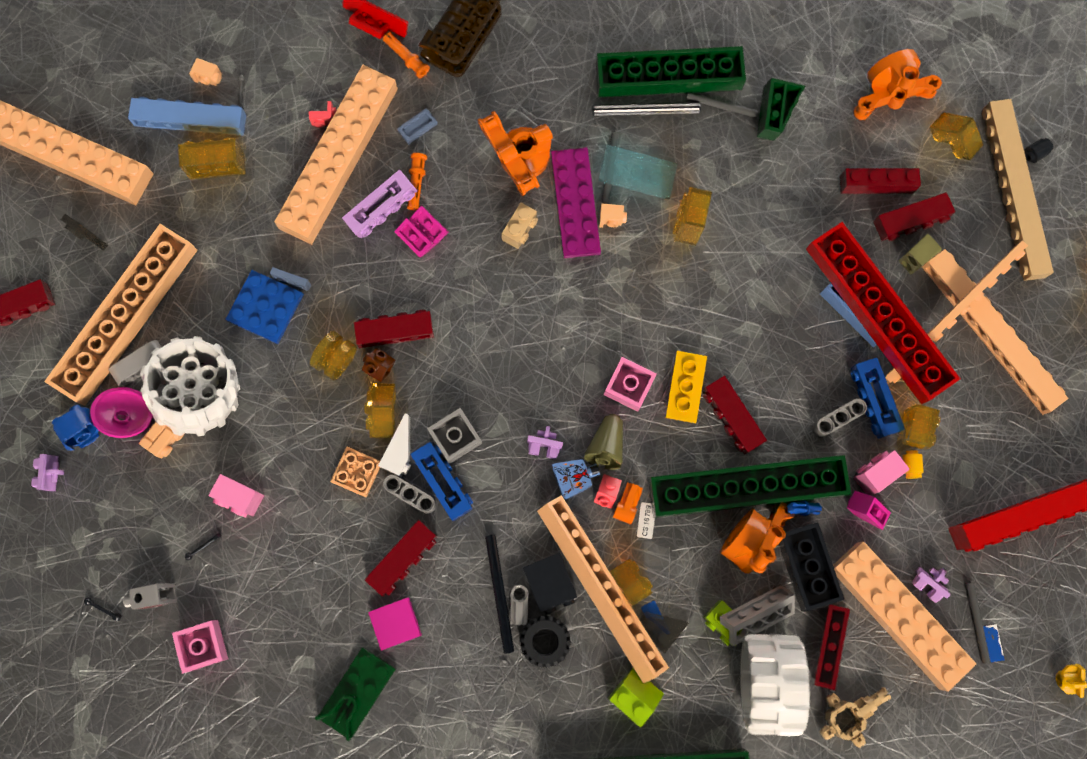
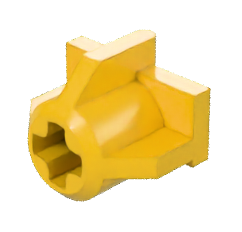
(1072, 679)

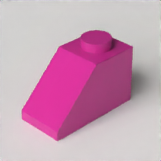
(868, 509)

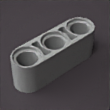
(129, 368)
(845, 411)
(400, 491)

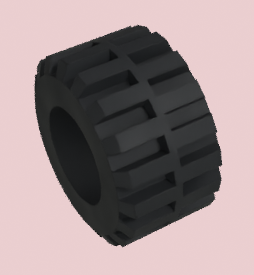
(562, 647)

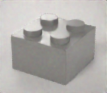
(454, 435)

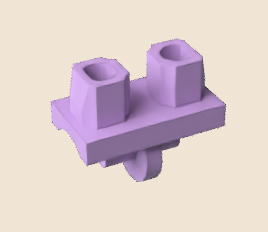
(536, 442)
(47, 472)
(938, 590)

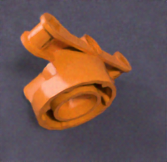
(893, 78)
(525, 166)
(754, 539)

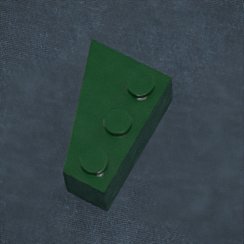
(777, 104)

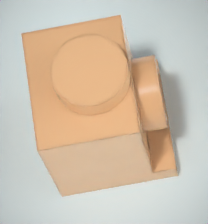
(205, 72)
(612, 215)

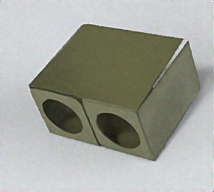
(920, 254)

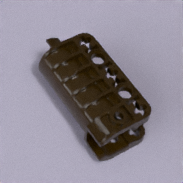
(458, 33)

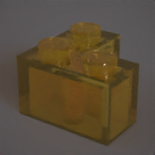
(959, 133)
(380, 410)
(920, 426)
(630, 582)

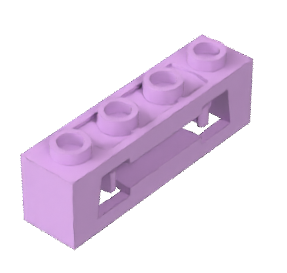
(361, 223)

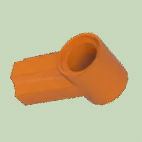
(626, 507)

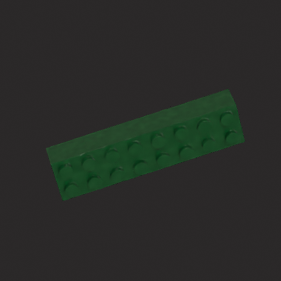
(670, 71)

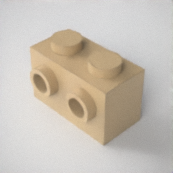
(519, 225)

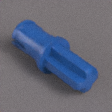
(804, 508)

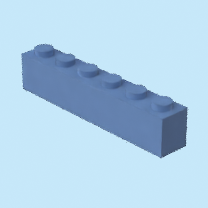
(187, 116)

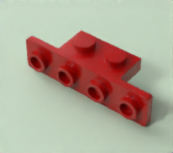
(374, 19)

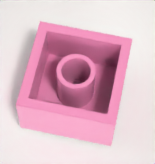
(630, 384)
(880, 473)
(236, 495)
(200, 646)

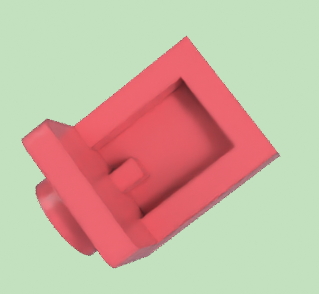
(322, 118)
(607, 491)

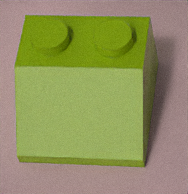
(636, 698)

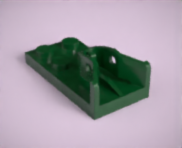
(356, 693)

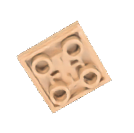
(356, 472)

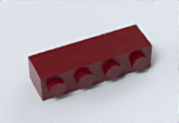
(880, 180)
(914, 216)
(25, 301)
(393, 329)
(734, 415)
(401, 558)
(832, 647)

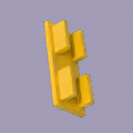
(686, 387)

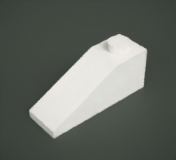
(397, 454)

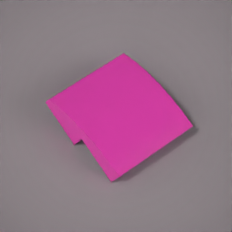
(421, 231)
(395, 623)

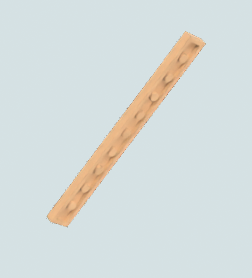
(974, 294)

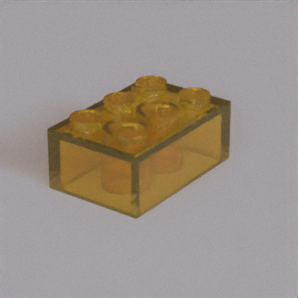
(211, 158)
(691, 216)

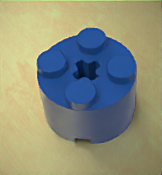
(75, 428)

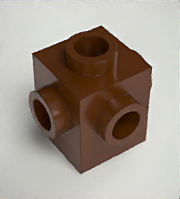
(378, 364)

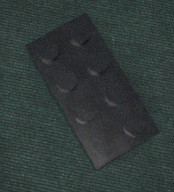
(810, 568)

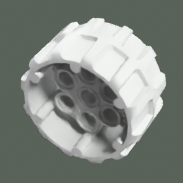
(190, 353)
(774, 685)

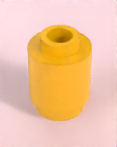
(915, 464)

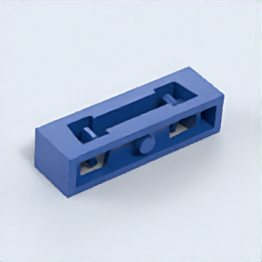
(881, 425)
(425, 454)

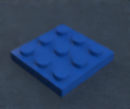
(264, 307)

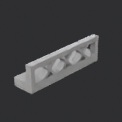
(759, 609)

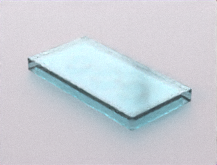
(637, 172)

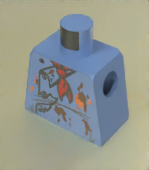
(574, 477)

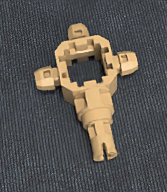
(861, 710)

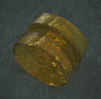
(333, 355)

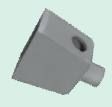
(151, 596)

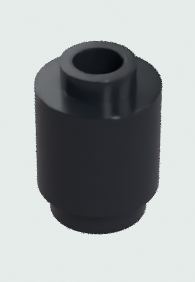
(1038, 150)

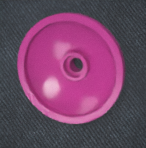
(120, 404)

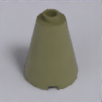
(607, 444)

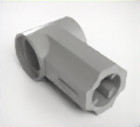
(519, 608)

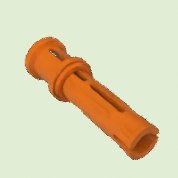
(411, 59)
(417, 172)

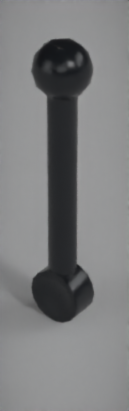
(188, 556)
(115, 616)

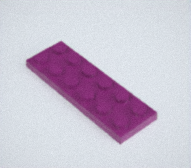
(575, 203)

